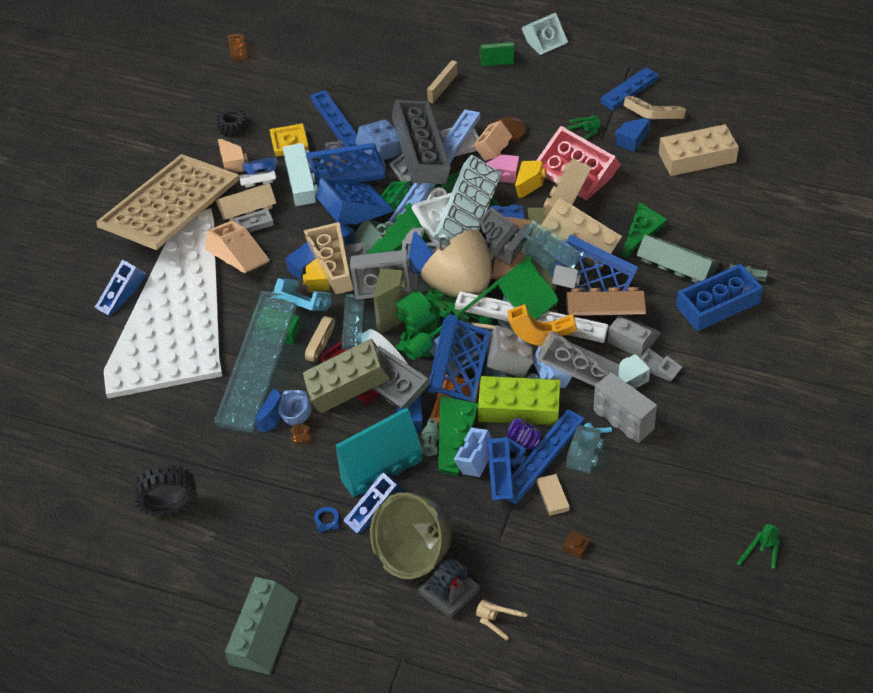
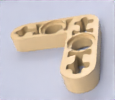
(654, 112)

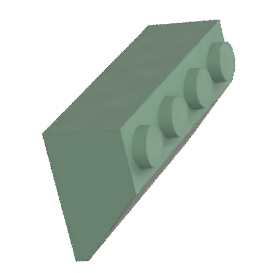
(676, 258)
(261, 626)

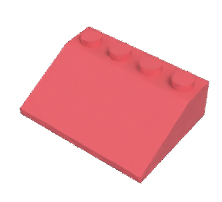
(568, 145)

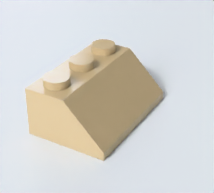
(246, 202)

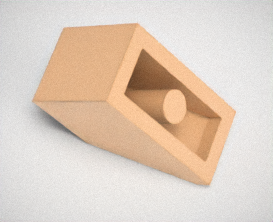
(232, 156)

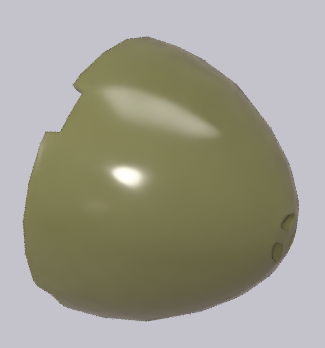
(404, 535)

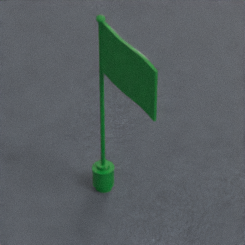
(519, 286)

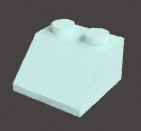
(545, 34)

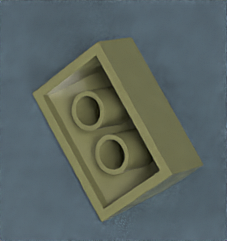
(388, 290)

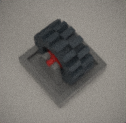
(449, 588)

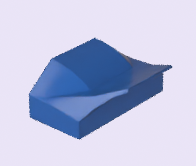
(268, 415)

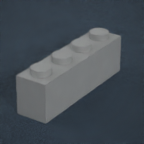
(575, 360)

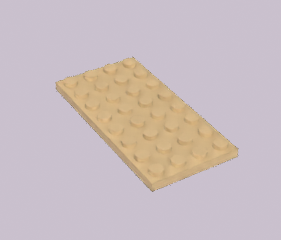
(167, 201)

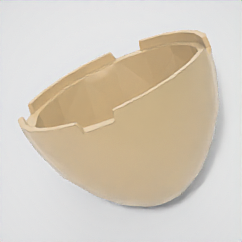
(460, 266)

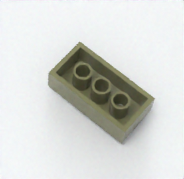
(346, 376)

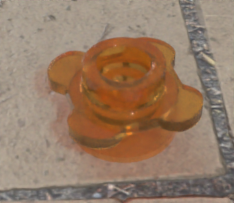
(300, 429)

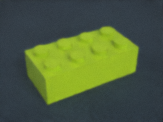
(521, 398)

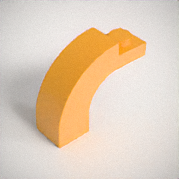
(536, 331)

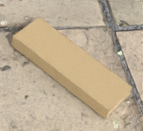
(442, 81)

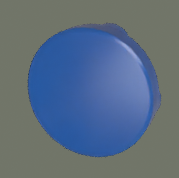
(267, 164)

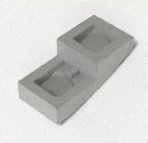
(663, 368)

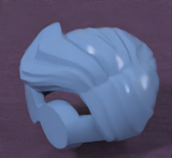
(294, 407)

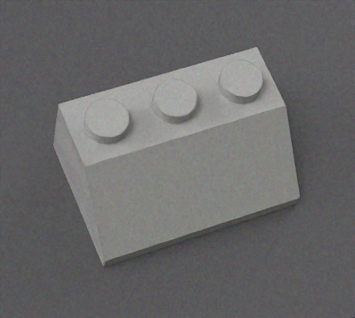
(366, 270)

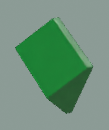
(497, 54)

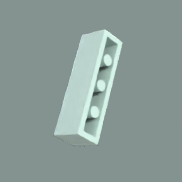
(299, 174)

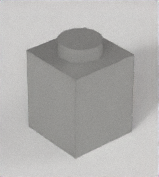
(566, 276)

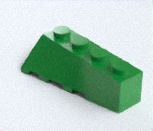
(396, 234)

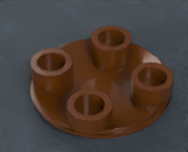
(515, 126)

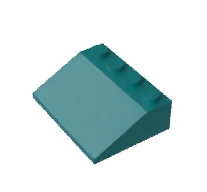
(380, 449)

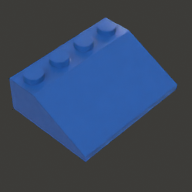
(351, 201)

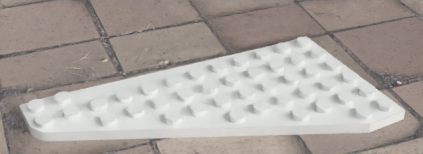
(174, 322)

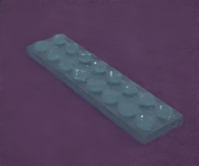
(256, 361)

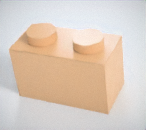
(493, 141)

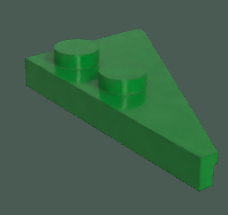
(644, 223)

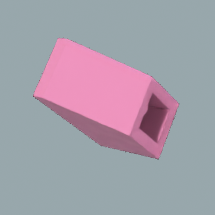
(508, 167)

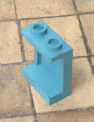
(319, 302)

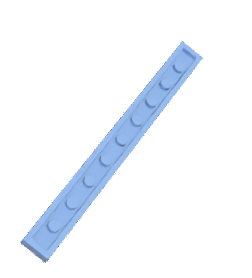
(451, 144)

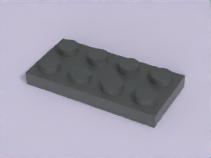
(404, 382)

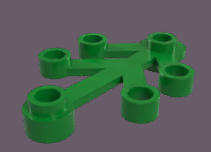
(437, 299)

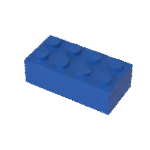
(719, 297)

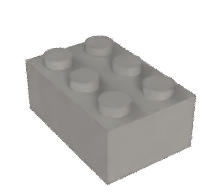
(624, 407)

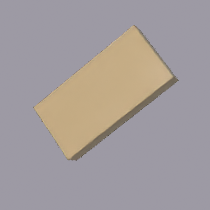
(552, 494)

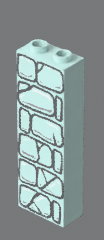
(468, 200)

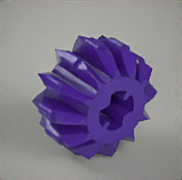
(524, 433)

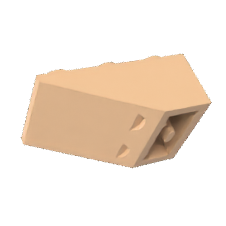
(235, 246)

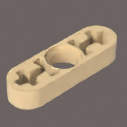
(320, 339)

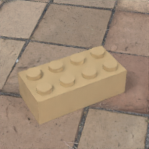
(698, 150)
(568, 220)

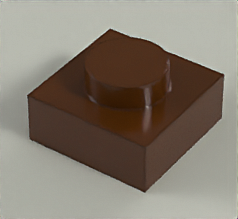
(576, 544)

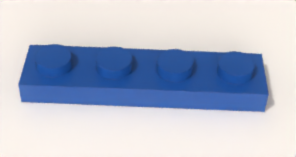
(629, 88)

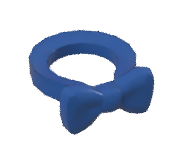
(323, 527)

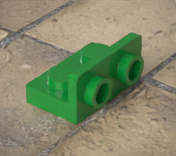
(395, 193)

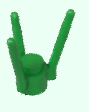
(589, 124)
(767, 537)

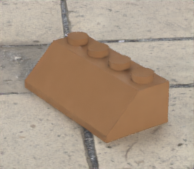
(605, 303)

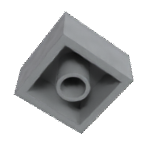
(508, 352)

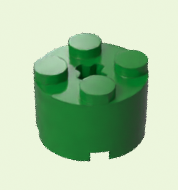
(414, 312)

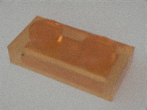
(237, 46)

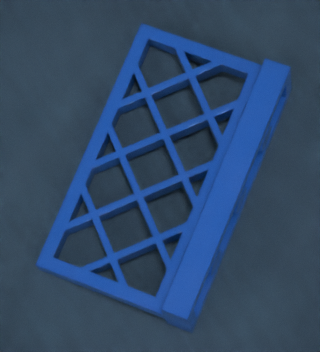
(356, 173)
(605, 259)
(443, 353)

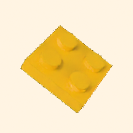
(287, 136)

